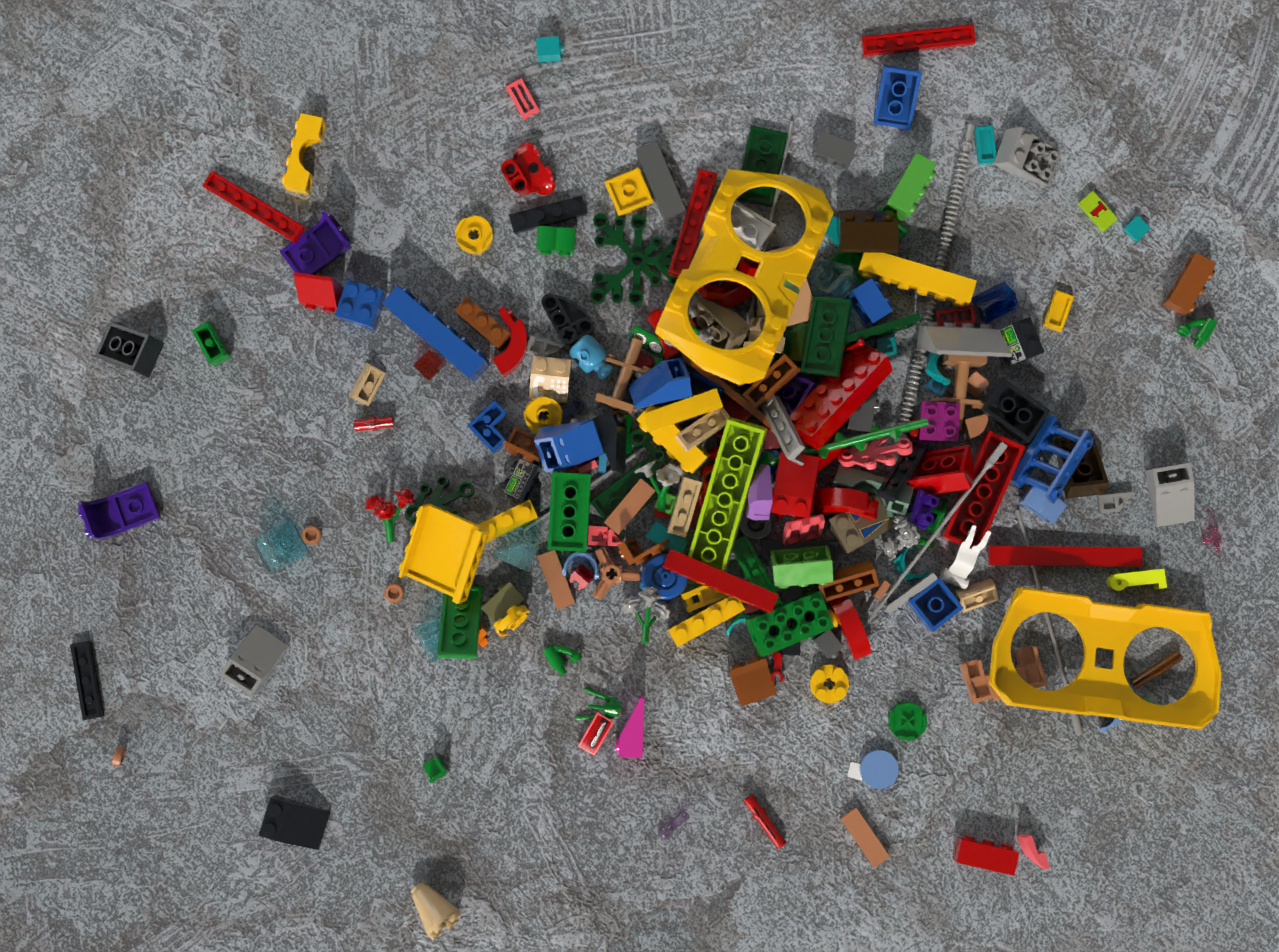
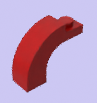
(732, 292)
(514, 354)
(845, 500)
(851, 627)

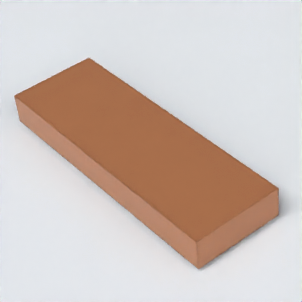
(629, 506)
(556, 581)
(864, 837)

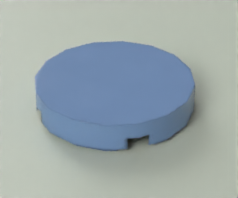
(879, 769)

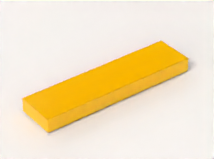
(682, 410)

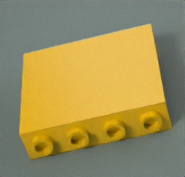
(444, 551)

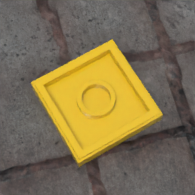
(628, 192)

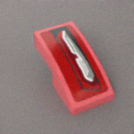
(596, 733)

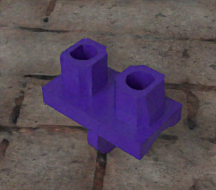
(921, 510)

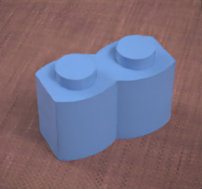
(1036, 502)

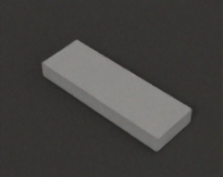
(912, 591)

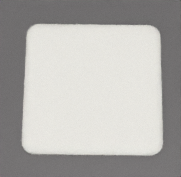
(854, 771)

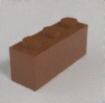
(1190, 284)
(483, 323)
(774, 381)
(850, 581)

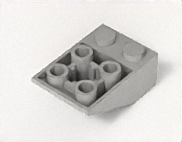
(1027, 156)
(1171, 494)
(254, 660)

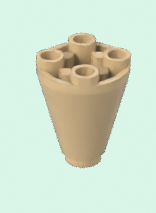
(434, 910)

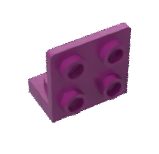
(942, 421)

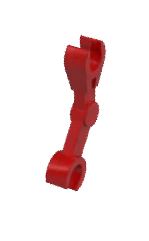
(777, 666)

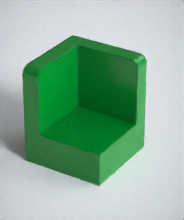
(435, 768)

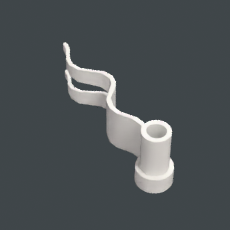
(964, 561)

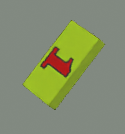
(1097, 211)

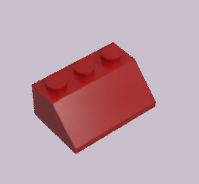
(944, 471)

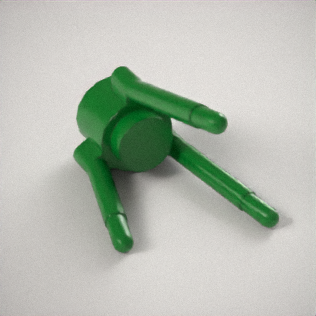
(611, 708)

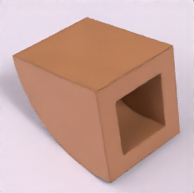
(975, 426)

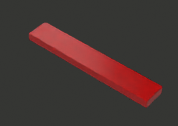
(918, 40)
(253, 206)
(693, 222)
(720, 581)

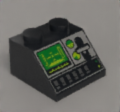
(1022, 342)
(521, 480)

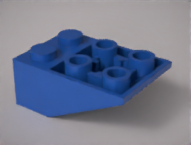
(661, 384)
(568, 444)

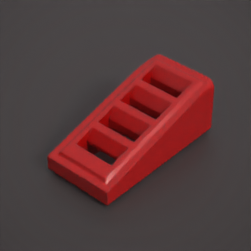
(955, 311)

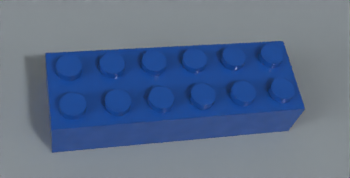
(440, 337)

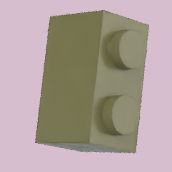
(498, 605)

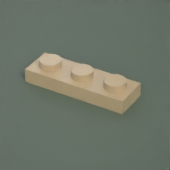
(702, 429)
(684, 507)

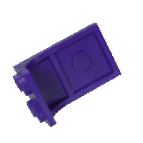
(317, 246)
(119, 512)

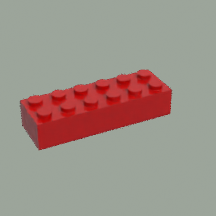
(840, 396)
(985, 498)

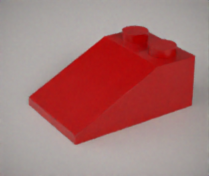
(318, 292)
(795, 486)

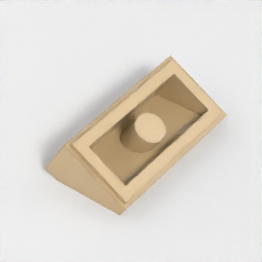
(367, 384)
(977, 595)

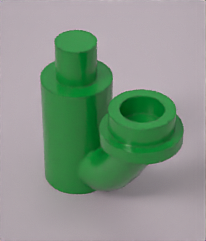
(1204, 332)
(556, 661)

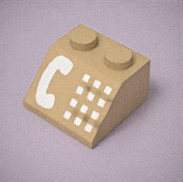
(550, 378)

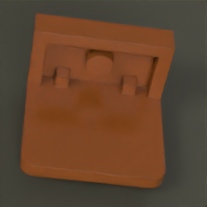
(522, 443)
(633, 553)
(752, 680)

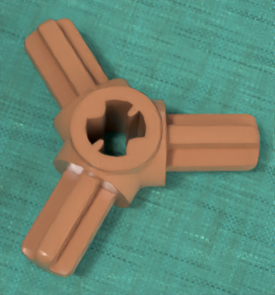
(607, 565)

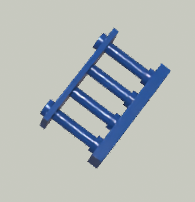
(1039, 445)

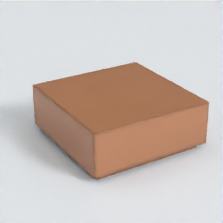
(881, 590)

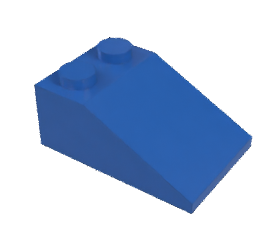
(897, 96)

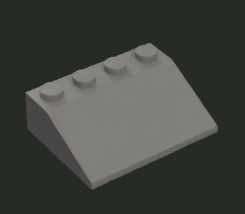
(962, 340)

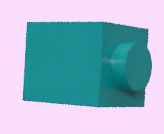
(549, 49)

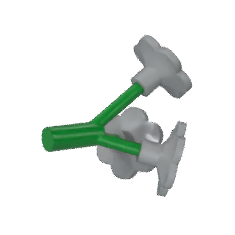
(668, 476)

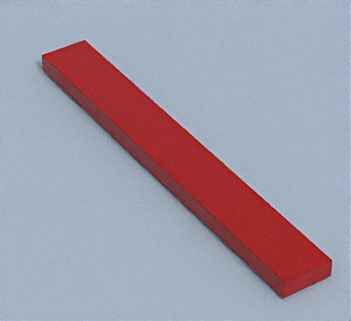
(1065, 556)

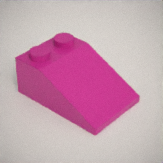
(631, 737)

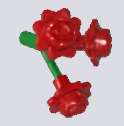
(386, 509)

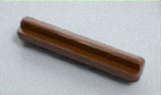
(1156, 669)

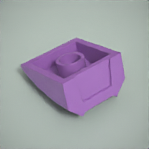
(760, 494)

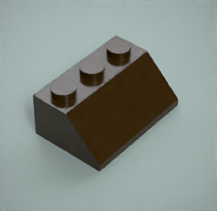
(868, 231)

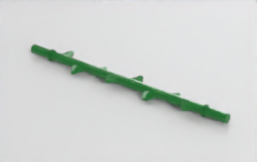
(859, 441)

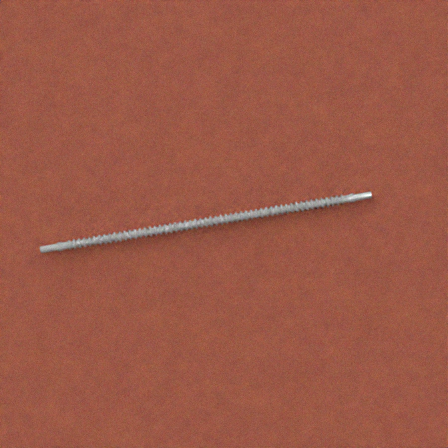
(914, 377)

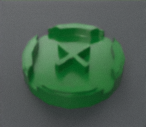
(907, 721)

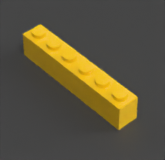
(917, 277)

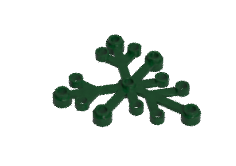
(616, 238)

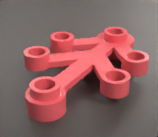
(873, 453)

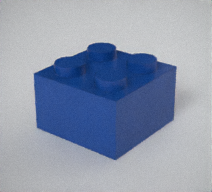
(870, 303)
(360, 304)
(935, 605)

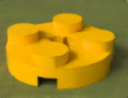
(464, 239)
(543, 404)
(514, 619)
(822, 692)

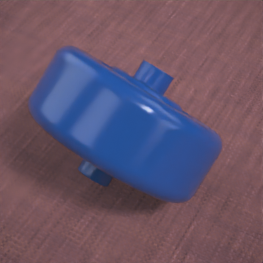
(667, 582)

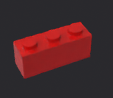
(986, 855)

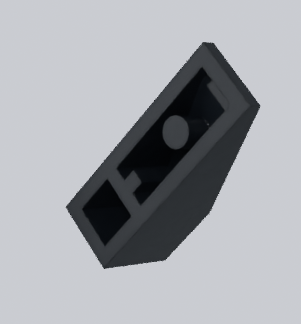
(613, 437)

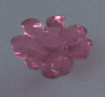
(1214, 539)

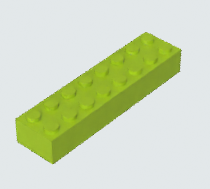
(727, 493)

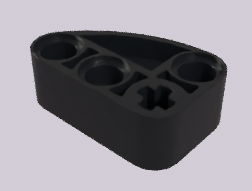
(573, 315)

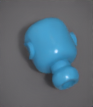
(590, 356)

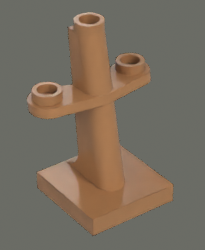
(628, 366)
(961, 367)

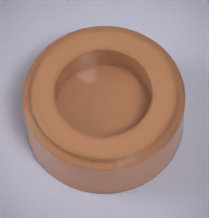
(311, 535)
(394, 593)
(119, 756)

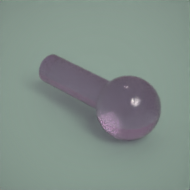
(666, 831)

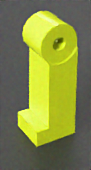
(1122, 580)

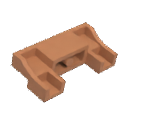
(978, 684)

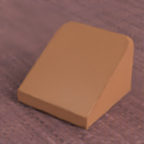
(976, 384)

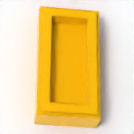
(1058, 311)

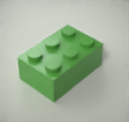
(911, 186)
(801, 566)

